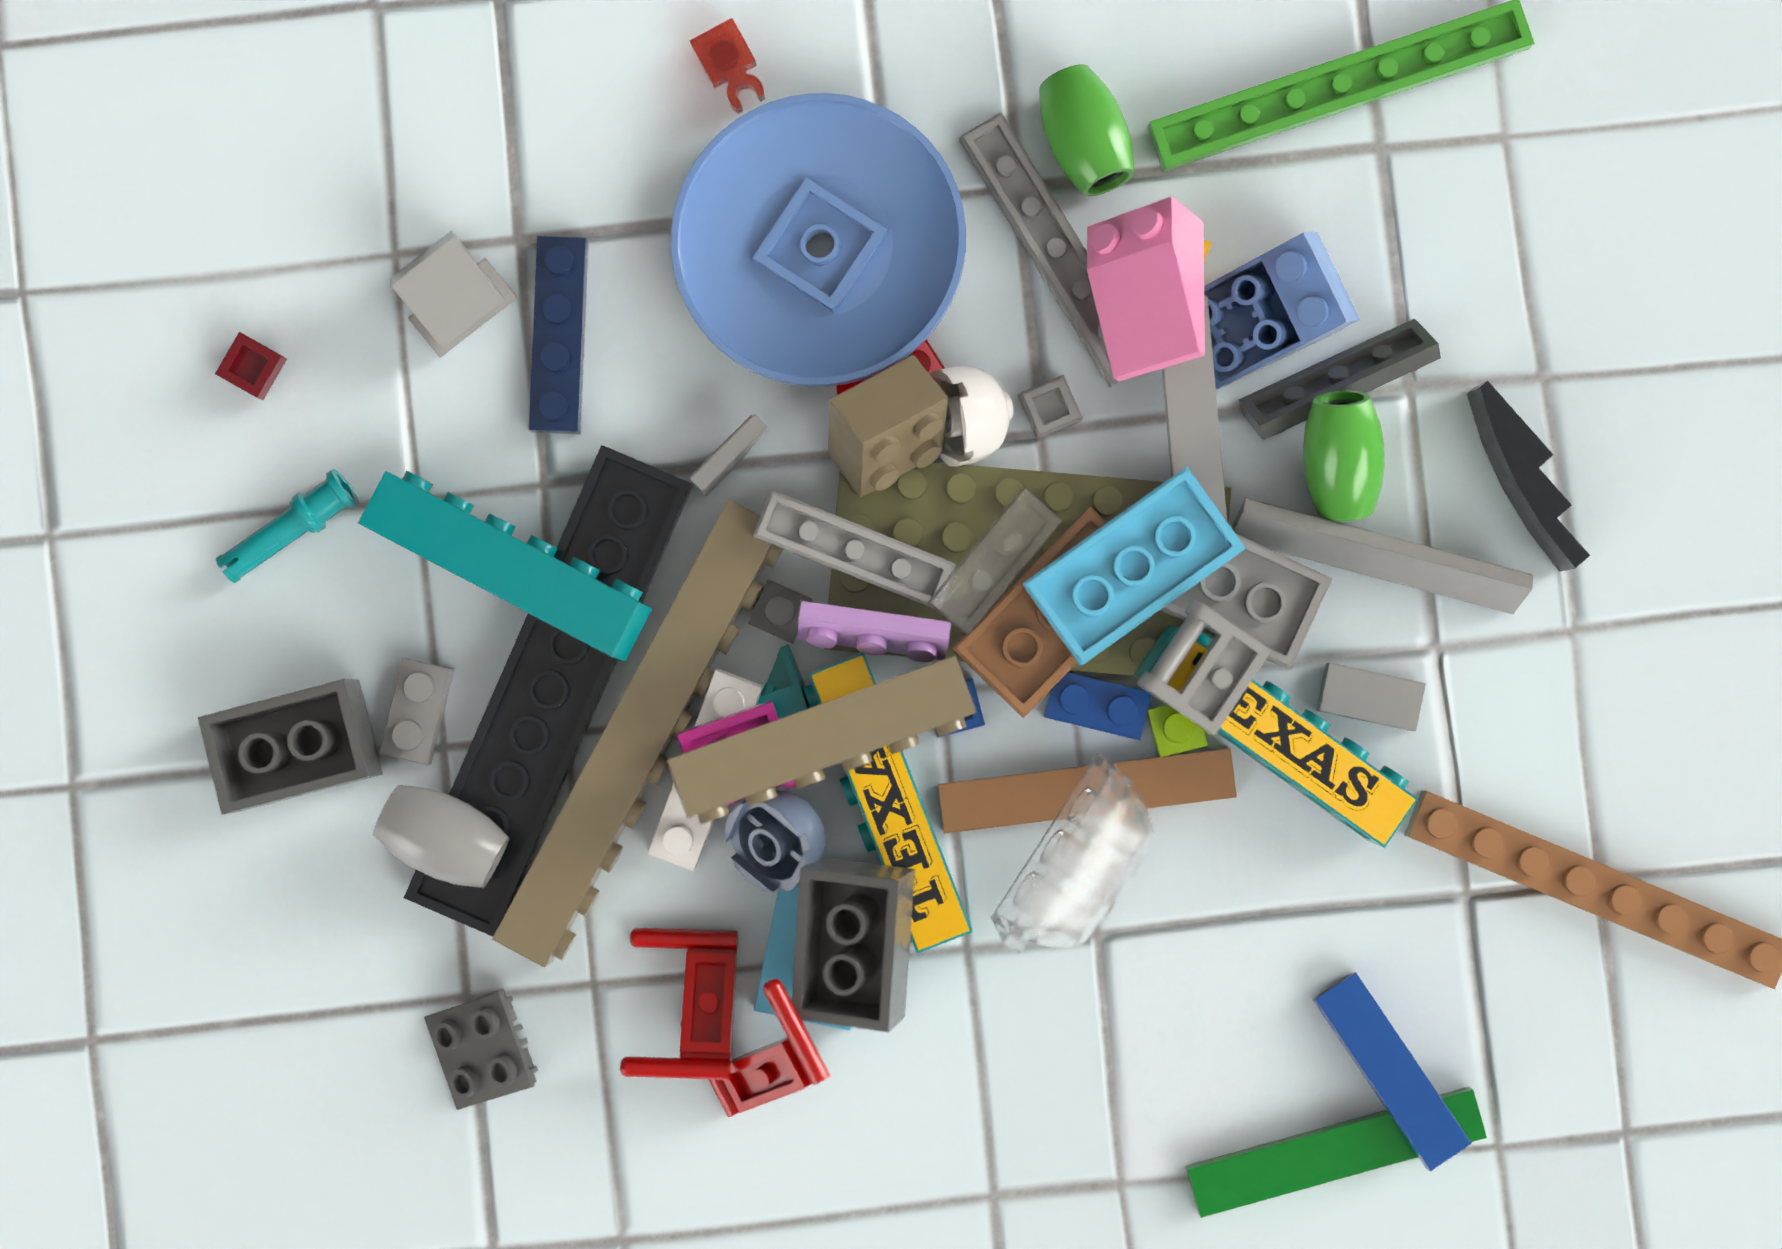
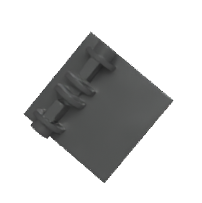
(481, 1049)

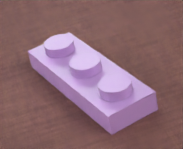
(873, 631)

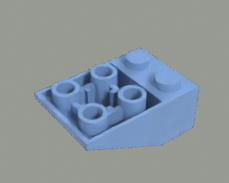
(1275, 307)

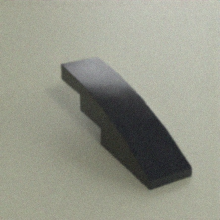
(1516, 460)

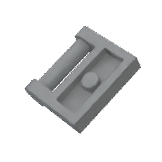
(1217, 677)

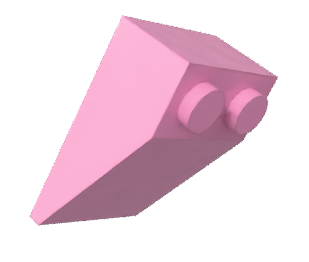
(1149, 286)

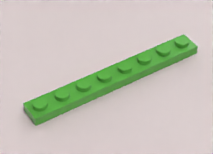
(1340, 85)

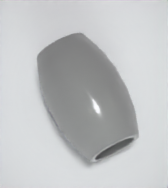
(440, 836)

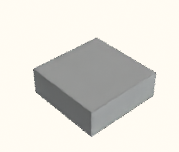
(1050, 407)

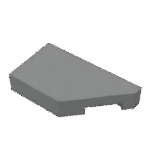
(728, 455)

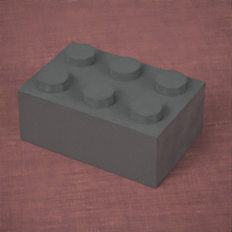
(290, 745)
(853, 943)

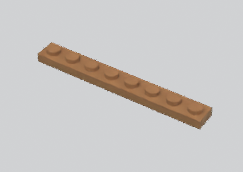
(1596, 888)

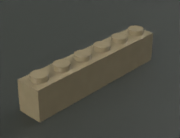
(821, 737)

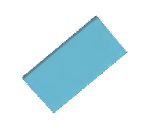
(1133, 566)

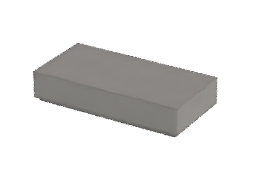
(1371, 696)

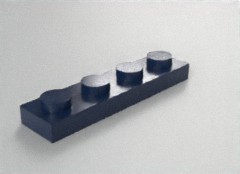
(558, 335)

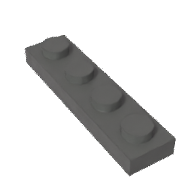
(1355, 369)

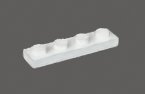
(682, 838)

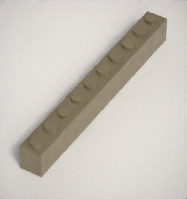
(637, 738)

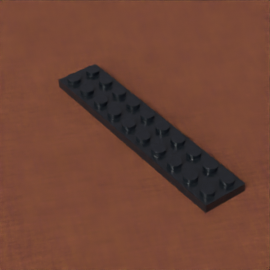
(554, 684)

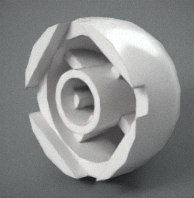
(975, 414)

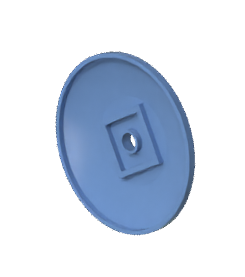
(806, 172)

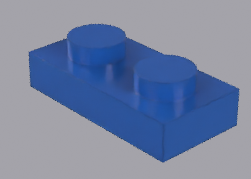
(1098, 705)

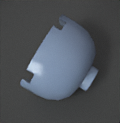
(775, 840)

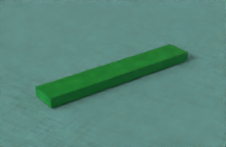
(1314, 1157)

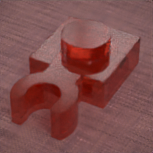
(727, 59)

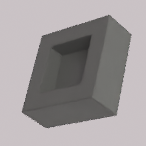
(778, 611)

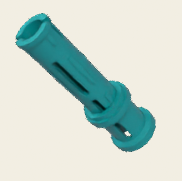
(305, 514)

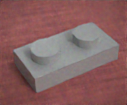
(416, 711)

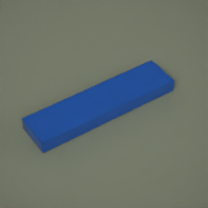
(1392, 1071)

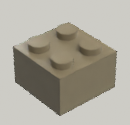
(887, 426)

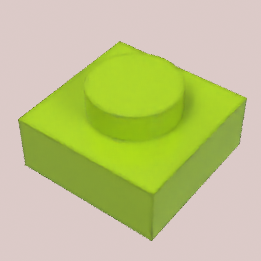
(1173, 731)

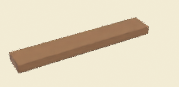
(1043, 793)

